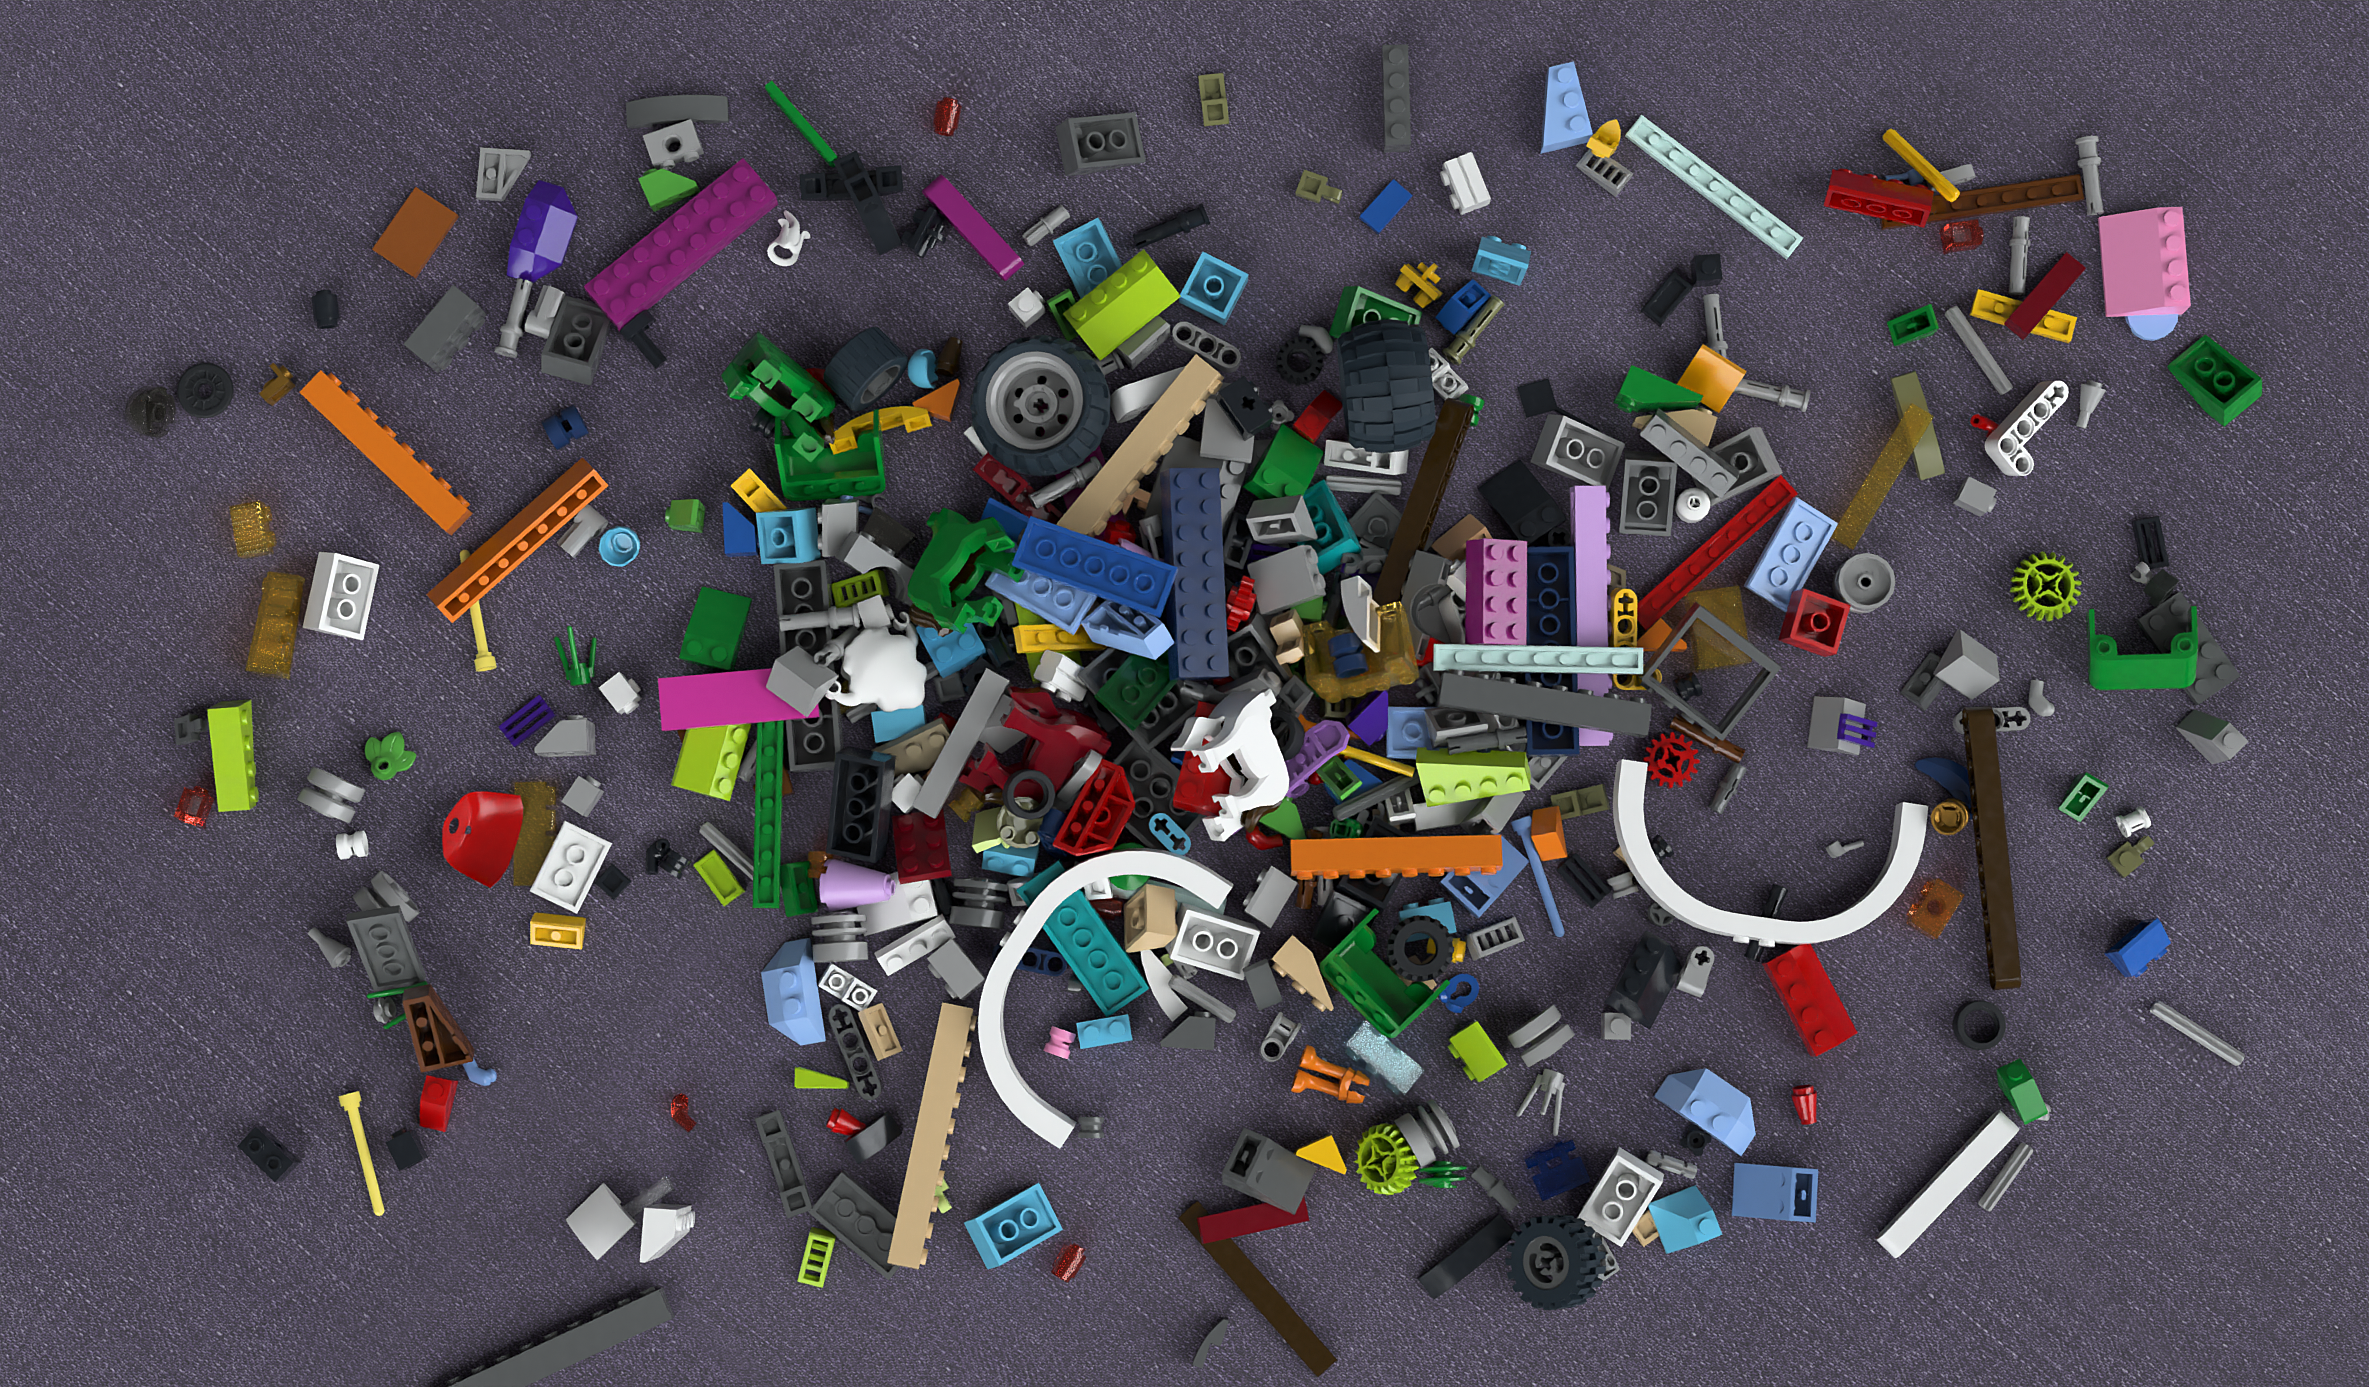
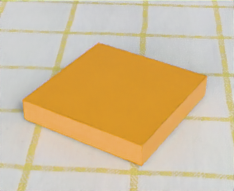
(1712, 377)

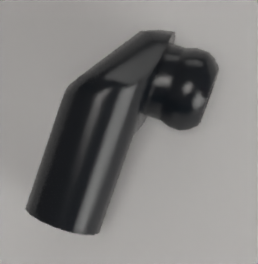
(655, 854)

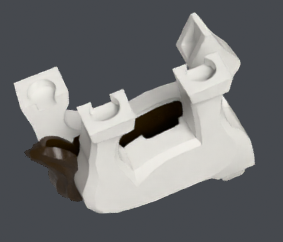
(1248, 753)

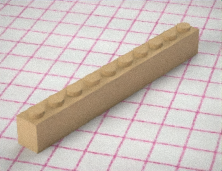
(1143, 448)
(930, 1136)

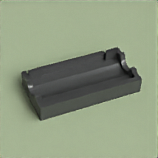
(858, 1221)

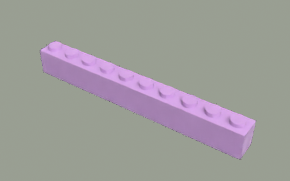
(1591, 553)

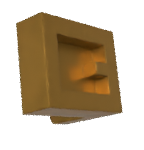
(278, 387)

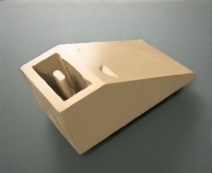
(1302, 968)

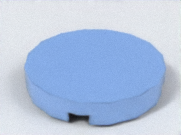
(2152, 326)

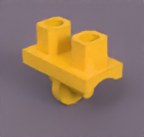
(1428, 290)

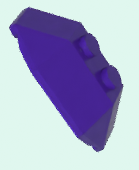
(541, 233)

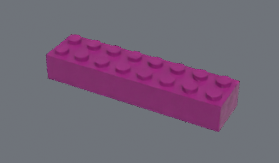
(681, 244)

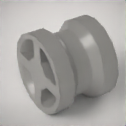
(1622, 885)

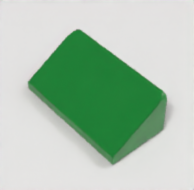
(797, 889)

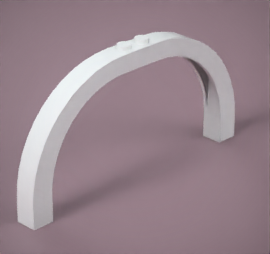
(1631, 833)
(1009, 1084)

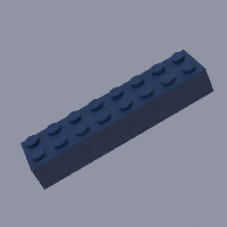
(1198, 593)
(1551, 623)

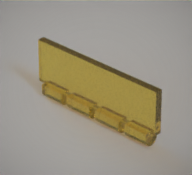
(532, 841)

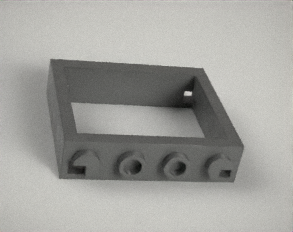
(1769, 670)

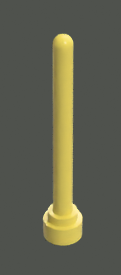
(484, 659)
(351, 1103)

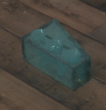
(1383, 1058)

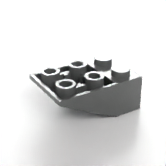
(1267, 1172)

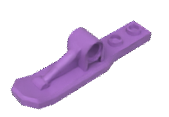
(1319, 746)

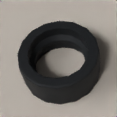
(1296, 735)
(1048, 797)
(1999, 1022)

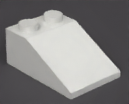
(908, 905)
(1621, 1196)

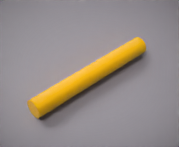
(1378, 761)

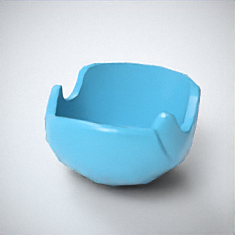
(922, 368)
(619, 546)

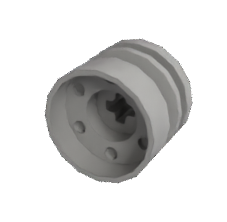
(839, 938)
(1428, 1132)

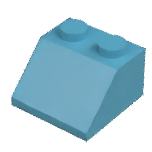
(788, 536)

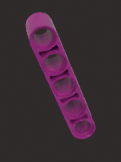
(972, 227)

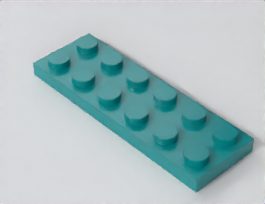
(1088, 945)

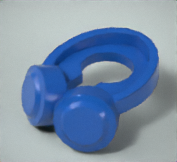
(1458, 1004)

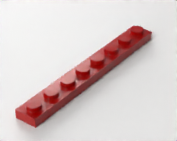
(1714, 552)

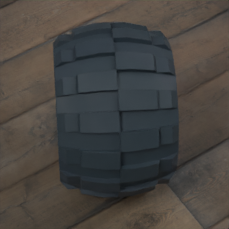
(1386, 386)

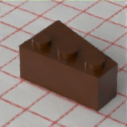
(434, 1031)

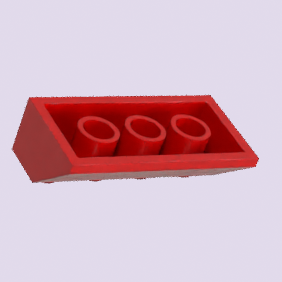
(1879, 197)
(1195, 788)
(1809, 999)

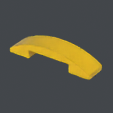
(913, 418)
(756, 493)

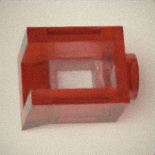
(1961, 236)
(194, 806)

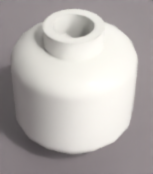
(1686, 511)

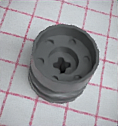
(978, 903)

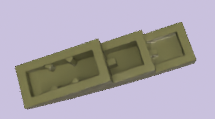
(1927, 452)

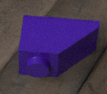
(1370, 717)

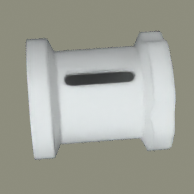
(2133, 821)

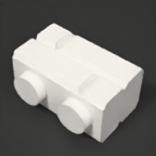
(1465, 183)
(1060, 675)

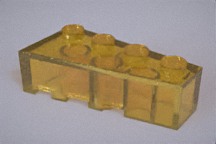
(276, 626)

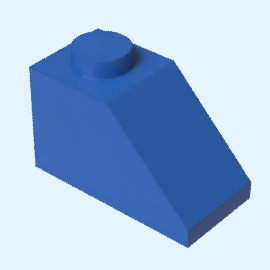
(1462, 306)
(739, 533)

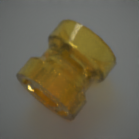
(967, 803)

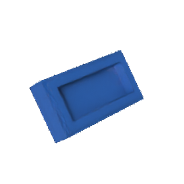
(1385, 206)

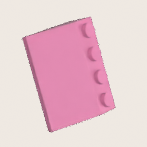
(2144, 262)

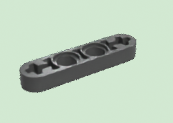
(851, 1054)

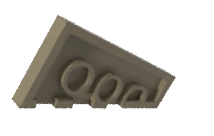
(918, 748)

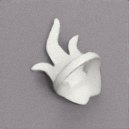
(788, 238)

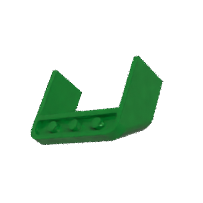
(829, 475)
(2142, 671)
(1373, 985)

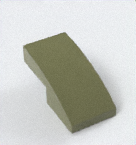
(1213, 99)
(1581, 801)

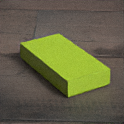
(719, 877)

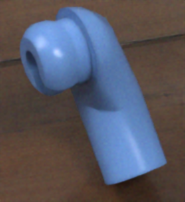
(479, 1075)

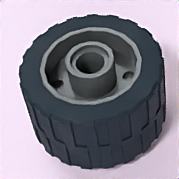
(865, 368)

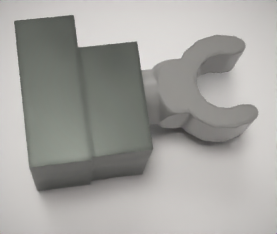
(2158, 586)

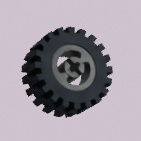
(1572, 1274)

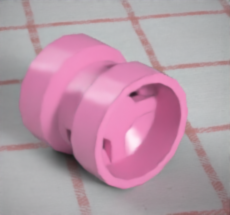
(1059, 1042)

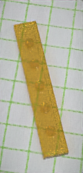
(1882, 476)

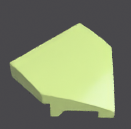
(985, 830)

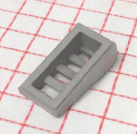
(1617, 168)
(1473, 944)

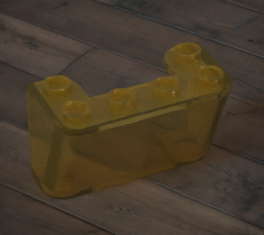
(1388, 667)

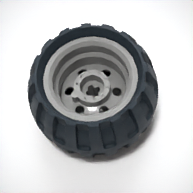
(1020, 366)

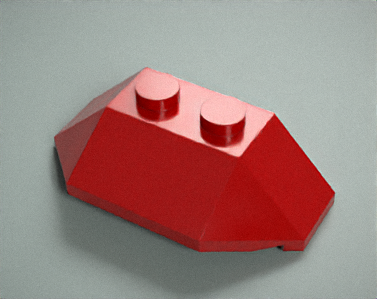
(1097, 812)

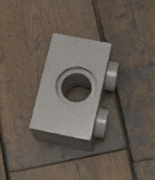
(659, 142)

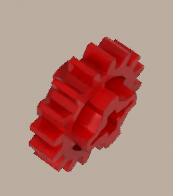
(1239, 603)
(1674, 772)

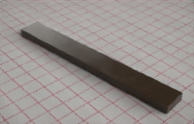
(1263, 1295)

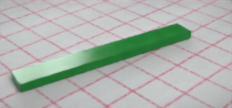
(768, 814)

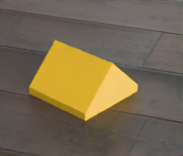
(1323, 1152)

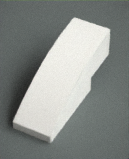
(1361, 610)
(1442, 815)
(1158, 979)

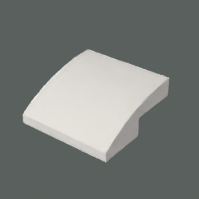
(600, 1221)

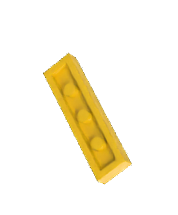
(2000, 308)
(1051, 637)

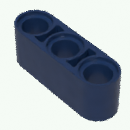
(1048, 831)
(1042, 961)

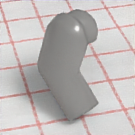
(1319, 335)

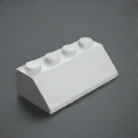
(664, 1228)

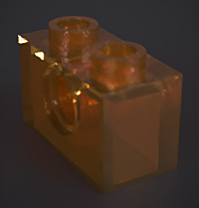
(1947, 900)

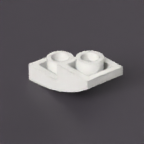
(1444, 379)
(846, 987)

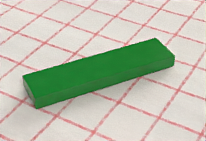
(801, 123)

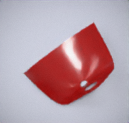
(493, 838)

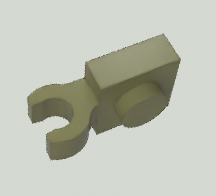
(1314, 187)
(2127, 857)

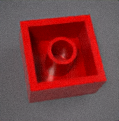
(1814, 622)

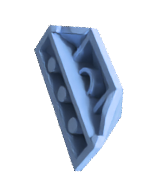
(793, 993)
(1711, 1106)

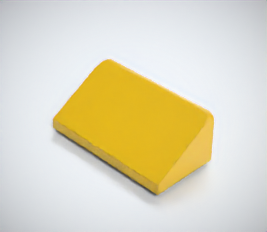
(557, 930)

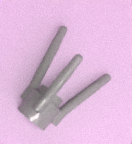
(1150, 528)
(1551, 1082)

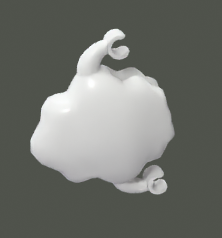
(883, 669)

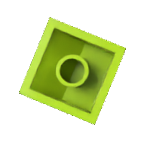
(1476, 1052)

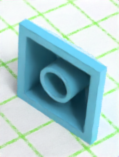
(1684, 1219)

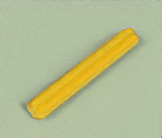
(1921, 165)

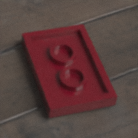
(921, 847)

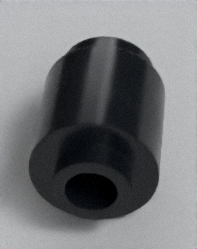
(325, 309)

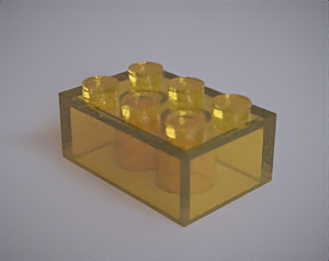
(1710, 648)

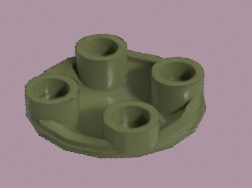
(1019, 831)

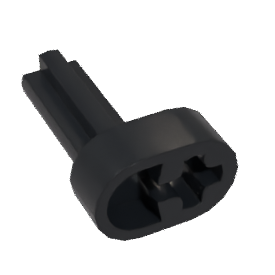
(635, 332)

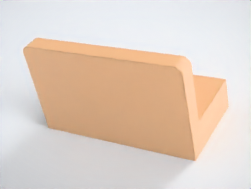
(1453, 543)

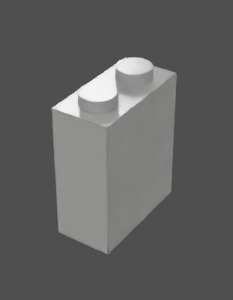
(1287, 579)

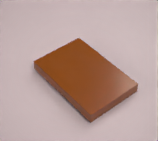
(415, 232)

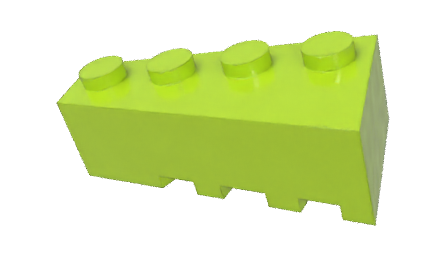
(233, 755)
(1470, 774)

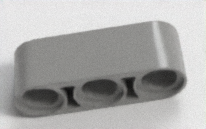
(1199, 336)

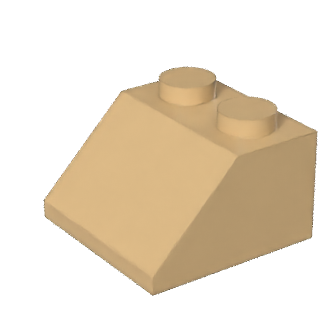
(1150, 919)

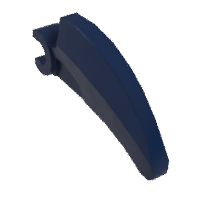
(1949, 775)

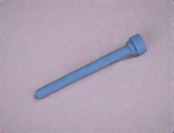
(1523, 828)

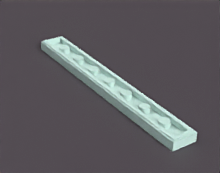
(1714, 187)
(1538, 659)

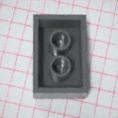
(446, 329)

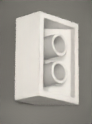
(341, 595)
(1213, 941)

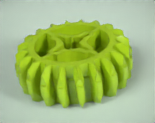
(2037, 578)
(1385, 1159)

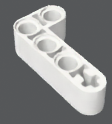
(1141, 395)
(2047, 399)

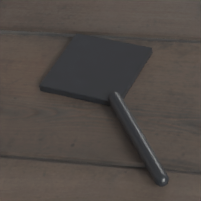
(1539, 399)

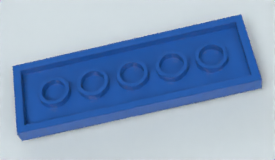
(1095, 567)

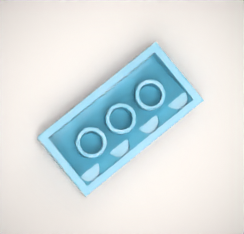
(1088, 256)

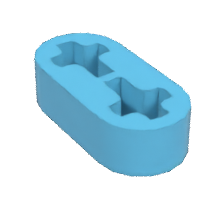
(1175, 830)

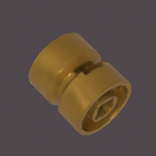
(1950, 816)

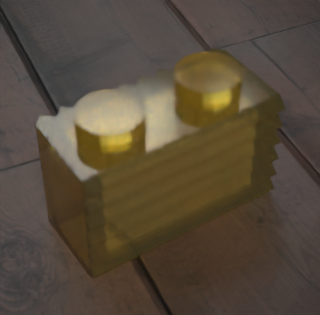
(252, 529)

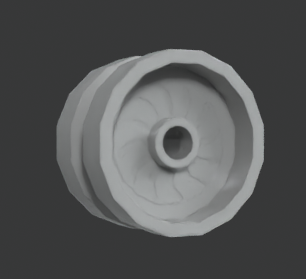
(1877, 577)
(330, 796)
(385, 894)
(1542, 1039)

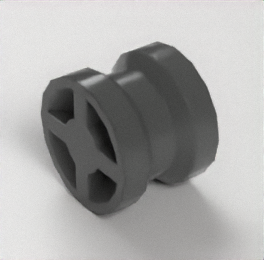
(1664, 916)
(1091, 1127)

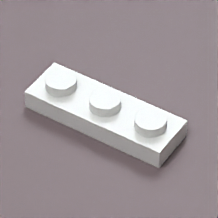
(914, 945)

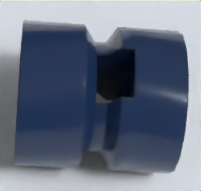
(556, 430)
(1348, 660)

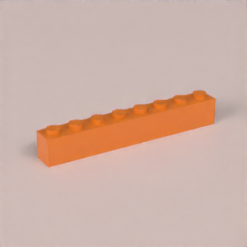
(385, 452)
(517, 540)
(1396, 855)

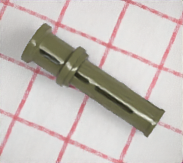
(1466, 339)

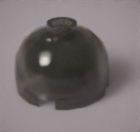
(150, 411)

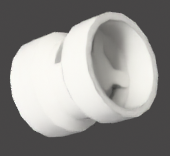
(352, 845)

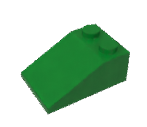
(1361, 305)
(2216, 380)
(1647, 392)
(1284, 466)
(716, 630)

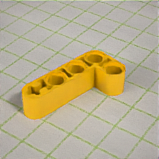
(1629, 636)

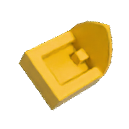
(1605, 139)

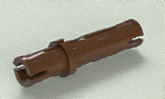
(1694, 732)
(1306, 887)

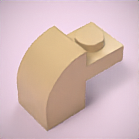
(1289, 636)

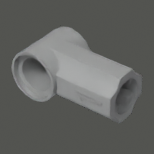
(543, 316)
(586, 525)

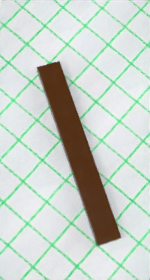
(2002, 199)

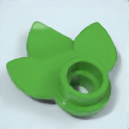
(390, 752)

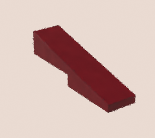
(2044, 296)
(1014, 489)
(1248, 1221)

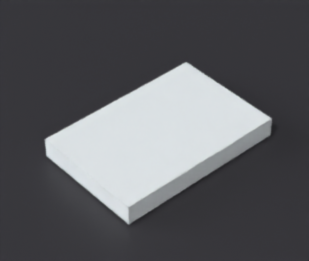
(570, 867)

